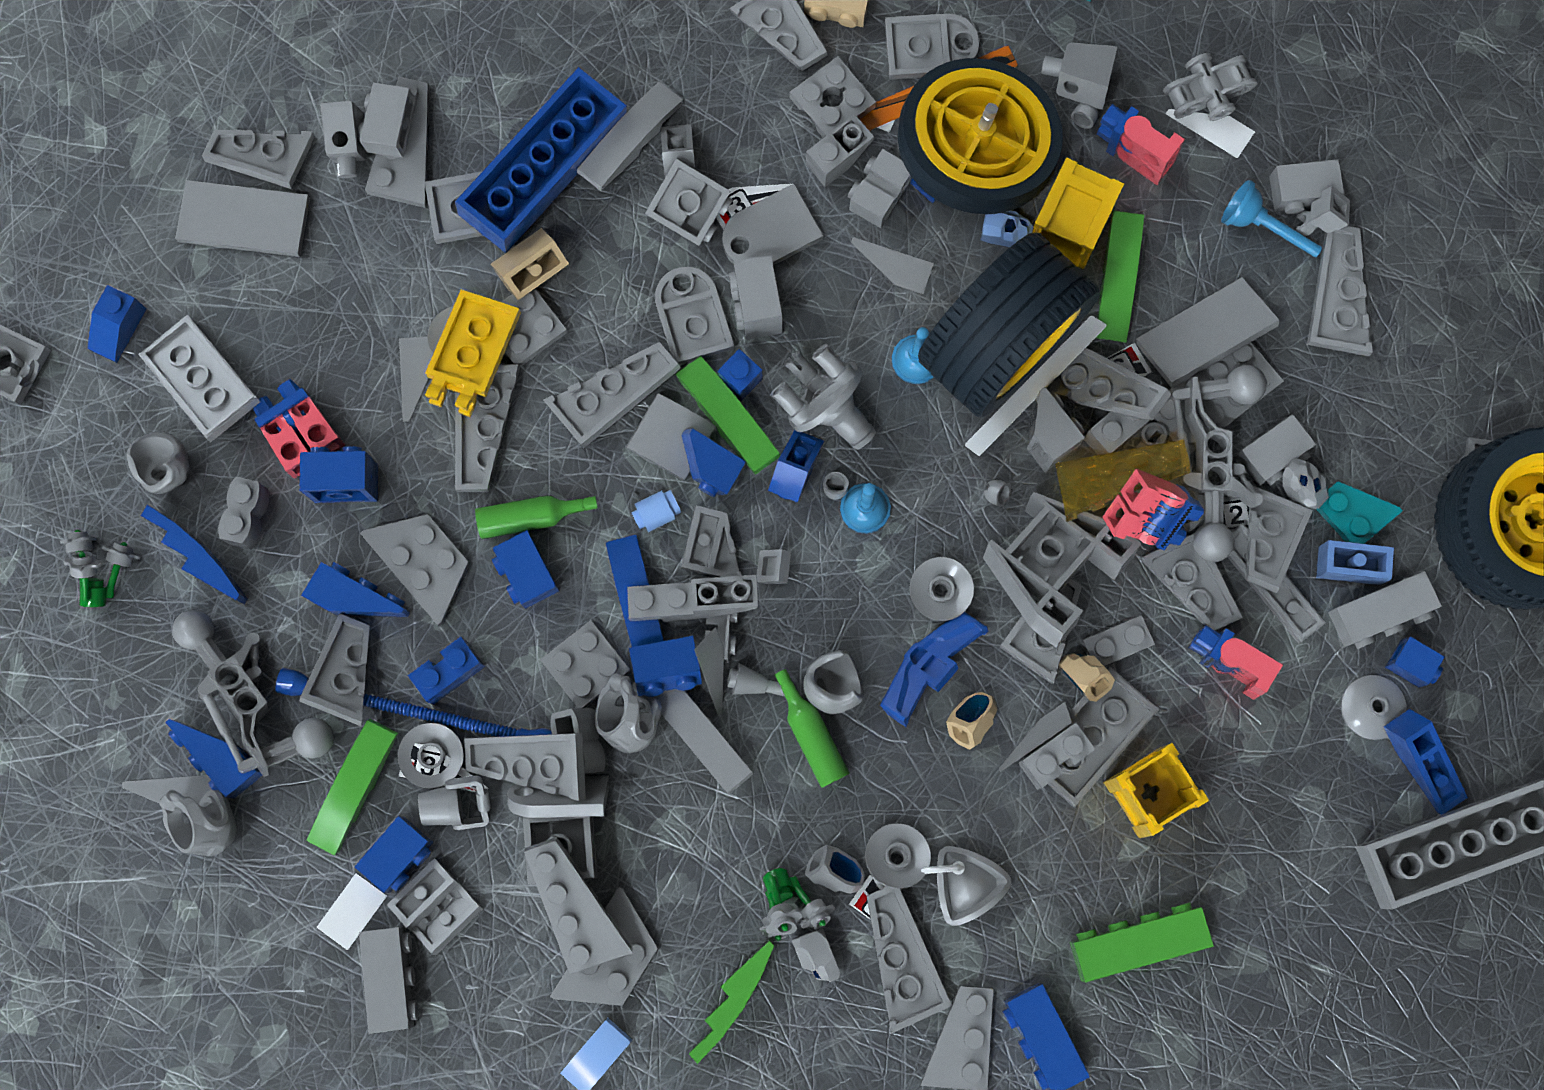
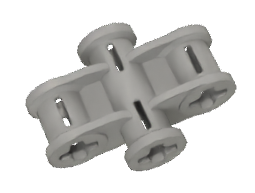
(1210, 86)

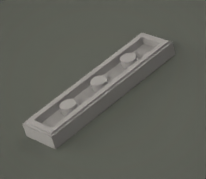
(1288, 603)

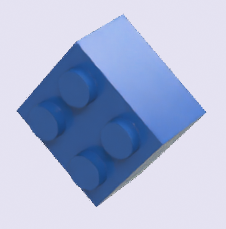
(338, 475)

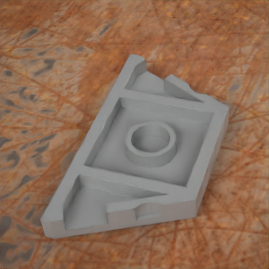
(421, 561)
(614, 979)

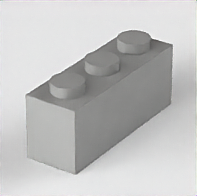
(1385, 610)
(388, 979)

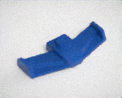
(930, 665)

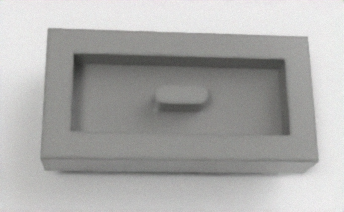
(1119, 641)

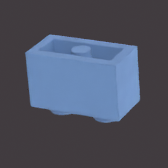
(1355, 562)

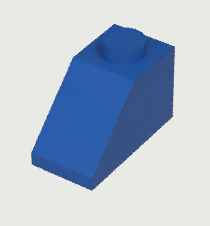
(113, 323)
(710, 463)
(795, 466)

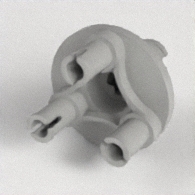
(826, 398)

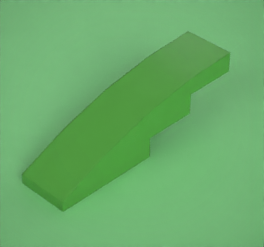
(1120, 274)
(728, 415)
(352, 786)
(739, 989)

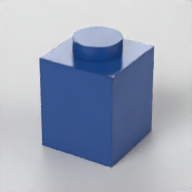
(740, 374)
(1415, 662)

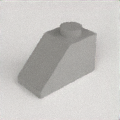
(677, 144)

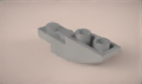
(693, 600)

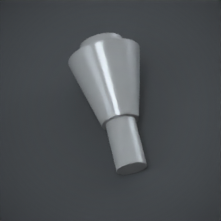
(747, 681)

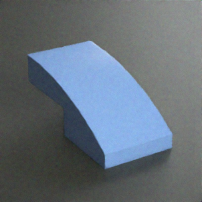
(596, 1056)

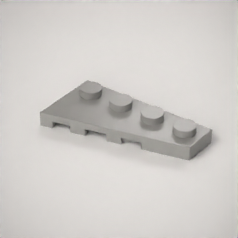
(405, 177)
(602, 400)
(481, 435)
(535, 761)
(576, 916)
(906, 969)

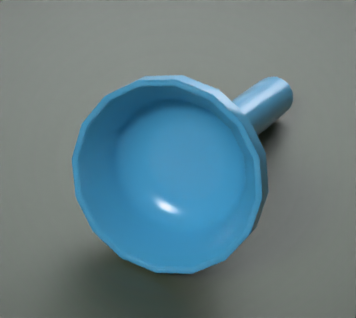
(1247, 208)
(906, 361)
(865, 508)

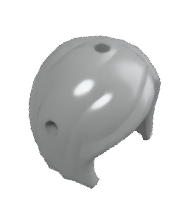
(158, 462)
(833, 683)

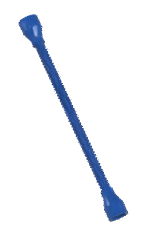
(293, 683)

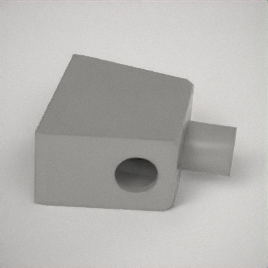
(1082, 72)
(341, 126)

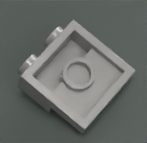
(689, 203)

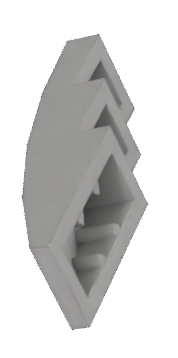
(629, 135)
(704, 739)

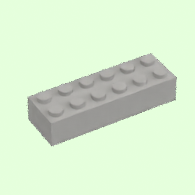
(1456, 846)

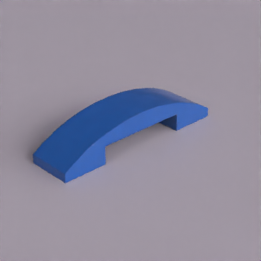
(629, 571)

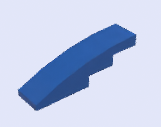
(200, 560)

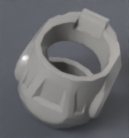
(628, 726)
(210, 825)

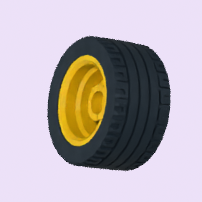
(1007, 324)
(1471, 516)

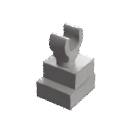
(1327, 213)

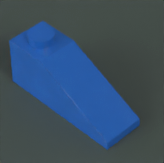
(1426, 759)

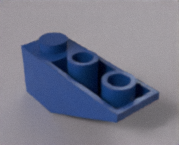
(340, 594)
(214, 758)

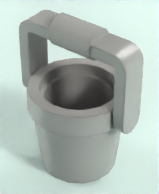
(445, 806)

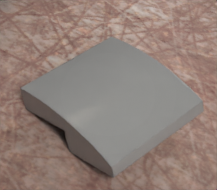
(660, 432)
(435, 906)

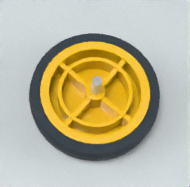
(979, 136)

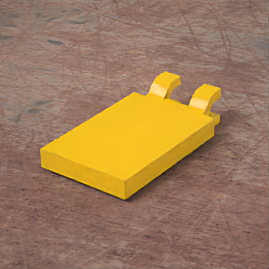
(470, 350)

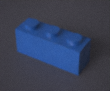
(1044, 1039)

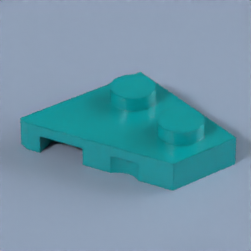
(1355, 513)

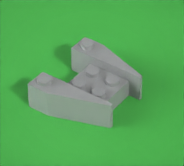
(1047, 559)

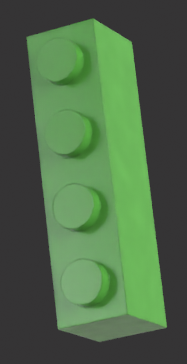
(1141, 943)

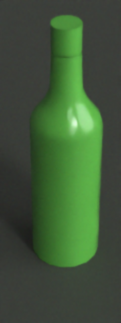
(527, 514)
(812, 735)

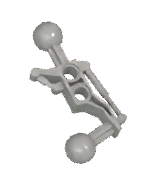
(1246, 386)
(310, 737)

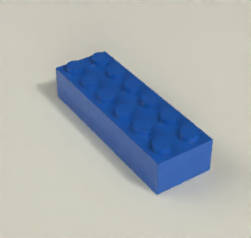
(540, 160)

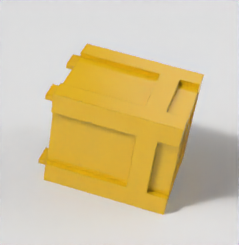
(1077, 210)
(1174, 795)

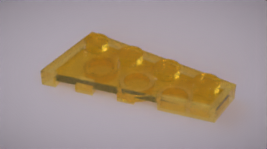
(1100, 478)

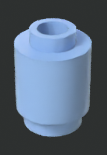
(656, 510)

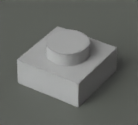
(773, 566)

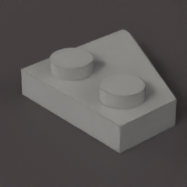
(710, 545)

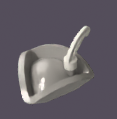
(967, 884)

